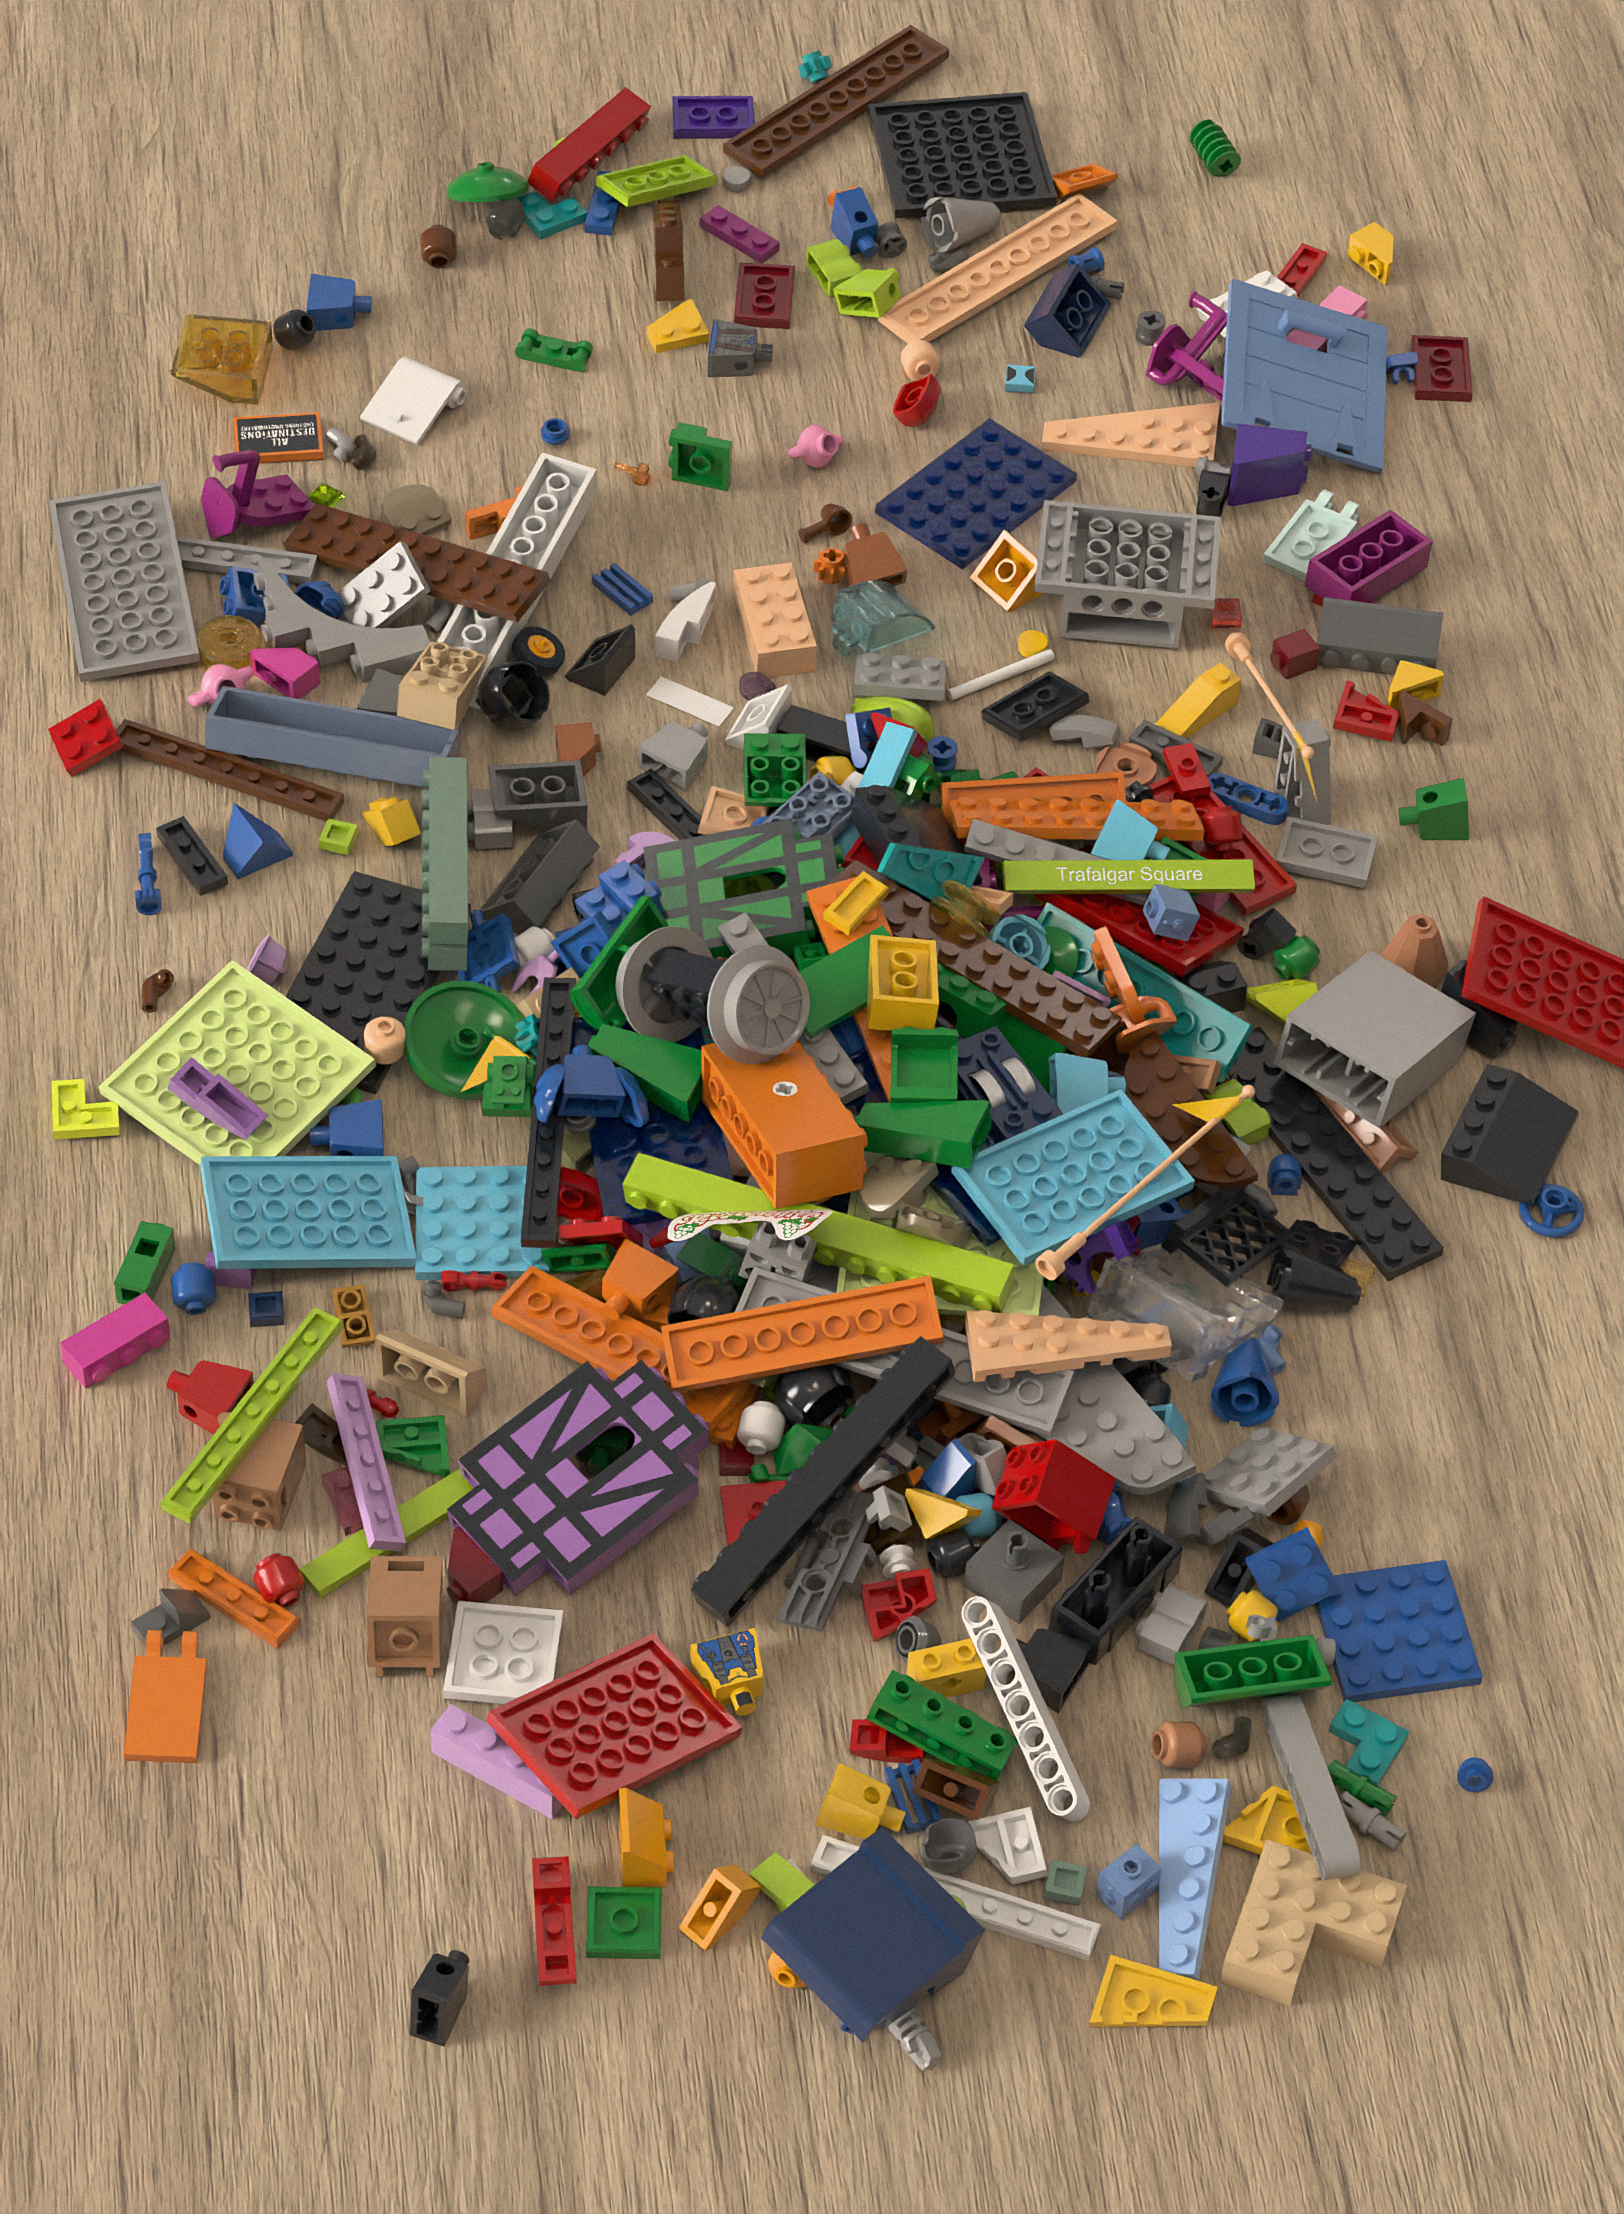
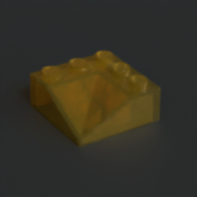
(224, 356)

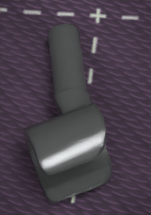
(408, 1169)

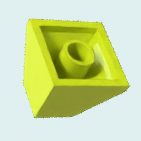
(1280, 997)

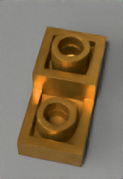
(353, 1308)

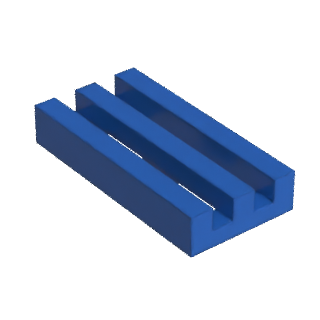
(626, 587)
(904, 1772)

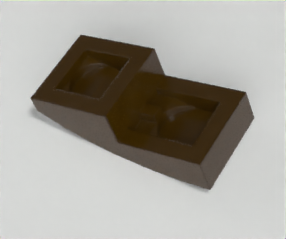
(322, 1434)

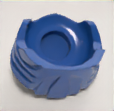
(321, 597)
(1114, 1518)

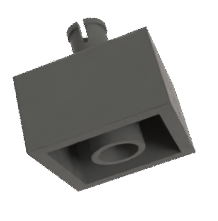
(1014, 1571)

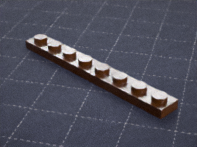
(229, 771)

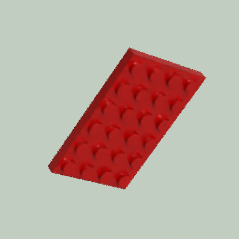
(1130, 928)
(1547, 980)
(614, 1725)

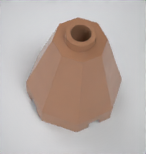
(1419, 950)

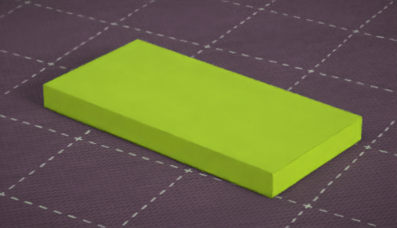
(656, 180)

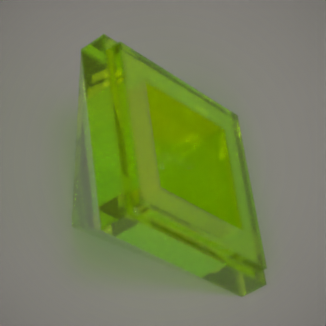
(325, 495)

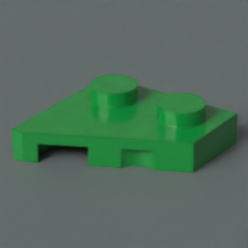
(416, 1443)

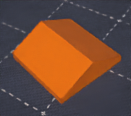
(1082, 180)

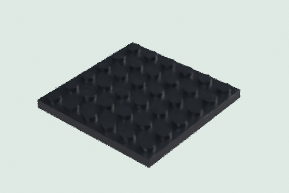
(962, 150)

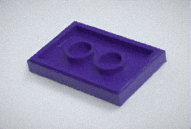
(711, 116)

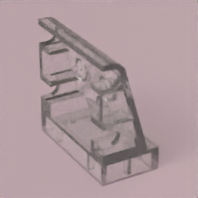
(1177, 1292)

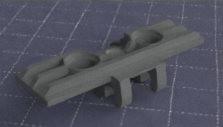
(817, 1589)

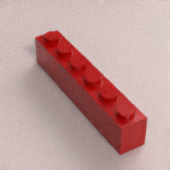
(589, 145)

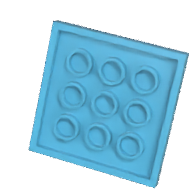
(472, 1222)

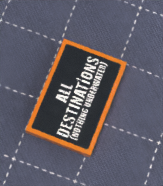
(280, 436)

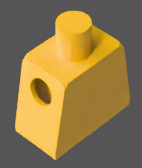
(857, 1805)

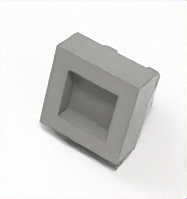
(889, 1510)

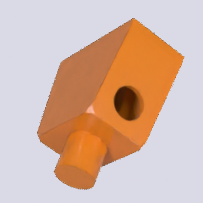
(637, 1281)

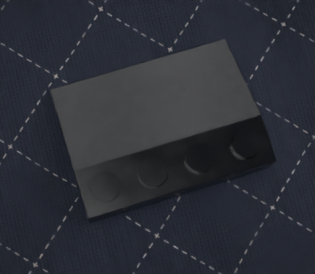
(895, 817)
(1507, 1137)

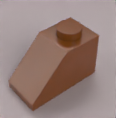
(577, 743)

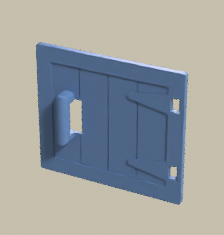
(1298, 388)

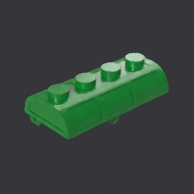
(596, 990)

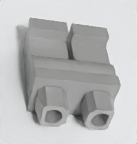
(768, 1252)

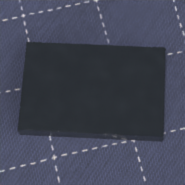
(1035, 706)

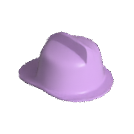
(268, 961)

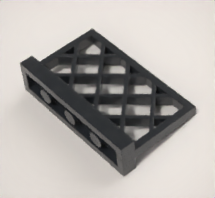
(1211, 1217)

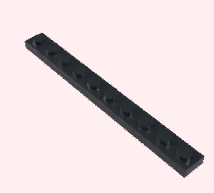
(547, 1139)

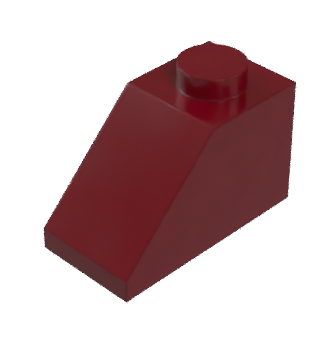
(471, 1572)

